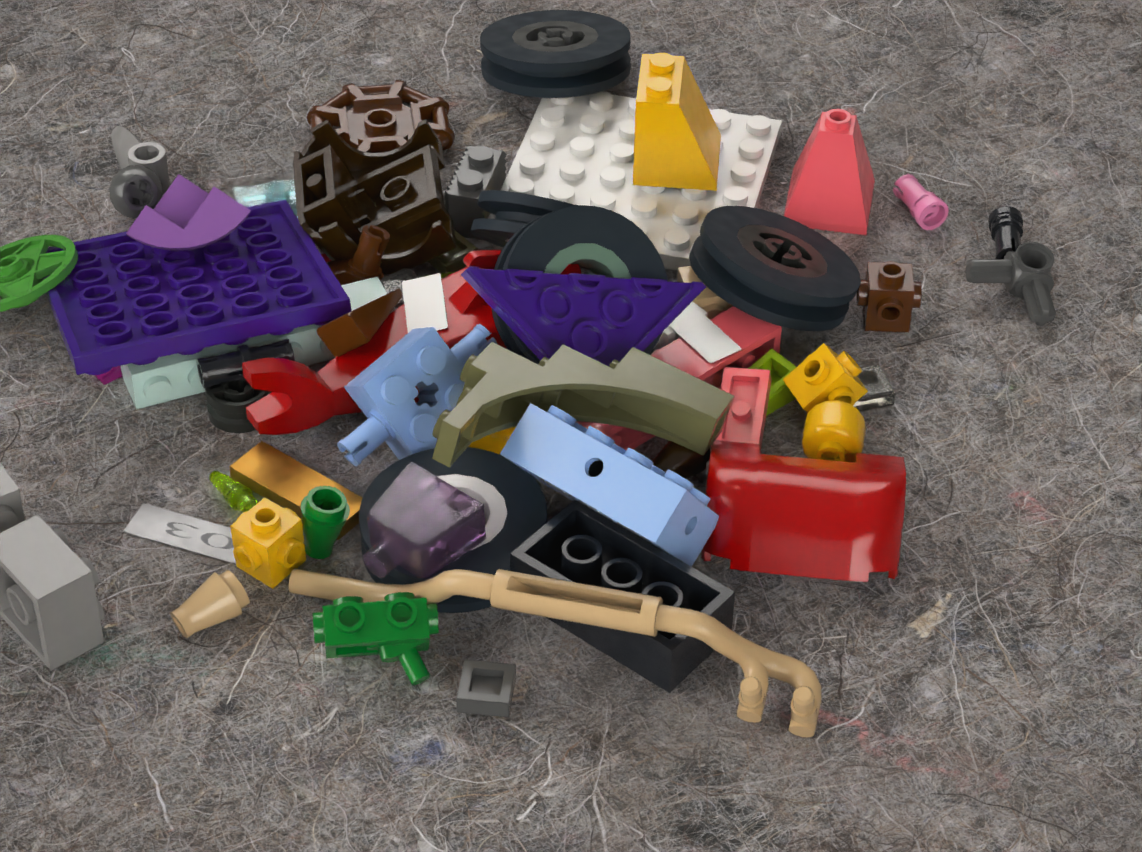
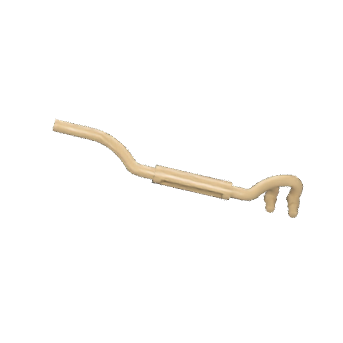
(603, 609)

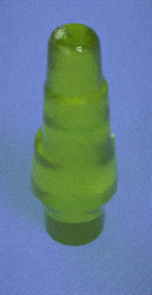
(235, 493)

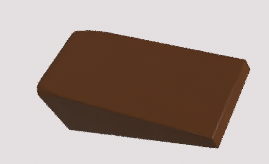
(358, 325)

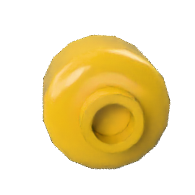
(833, 431)

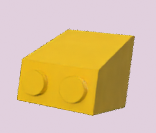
(673, 128)

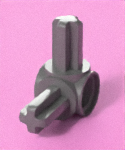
(1024, 274)

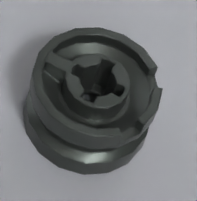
(228, 405)

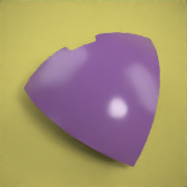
(188, 218)

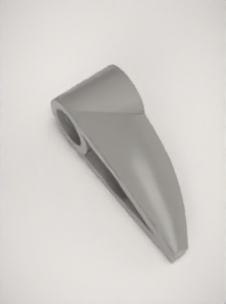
(133, 151)

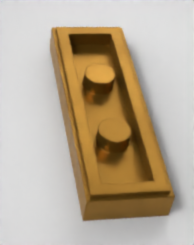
(287, 481)

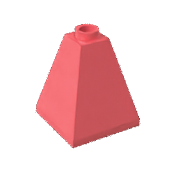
(832, 177)

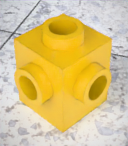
(826, 378)
(268, 542)

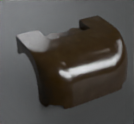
(341, 185)

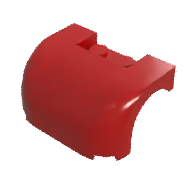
(805, 513)

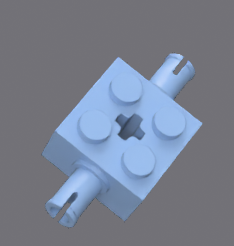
(388, 392)

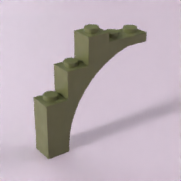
(627, 393)

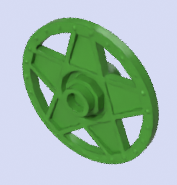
(27, 262)

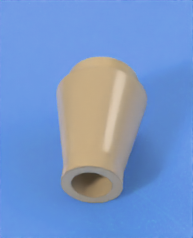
(213, 602)

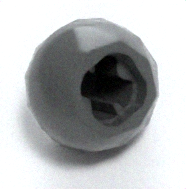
(134, 189)

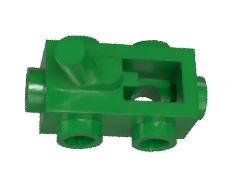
(387, 628)

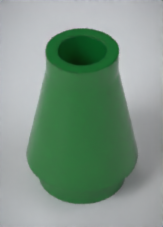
(323, 518)

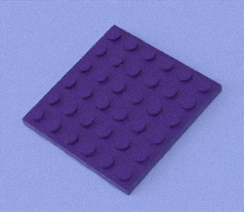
(150, 302)

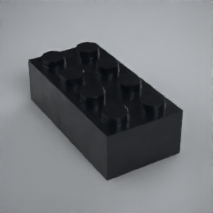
(598, 552)

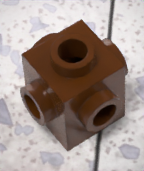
(888, 296)

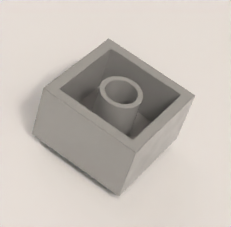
(48, 593)

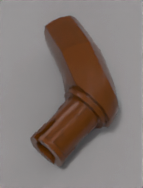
(366, 258)

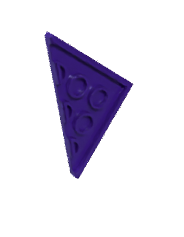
(582, 311)

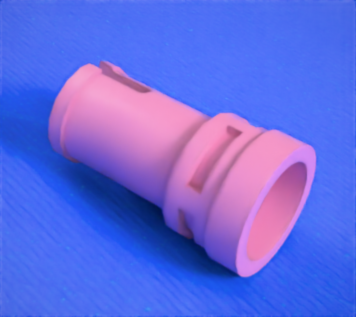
(923, 205)

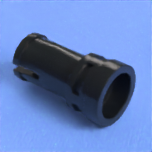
(1006, 229)

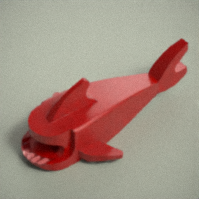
(308, 398)

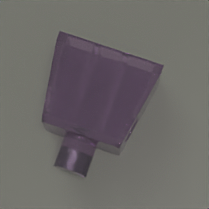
(422, 525)

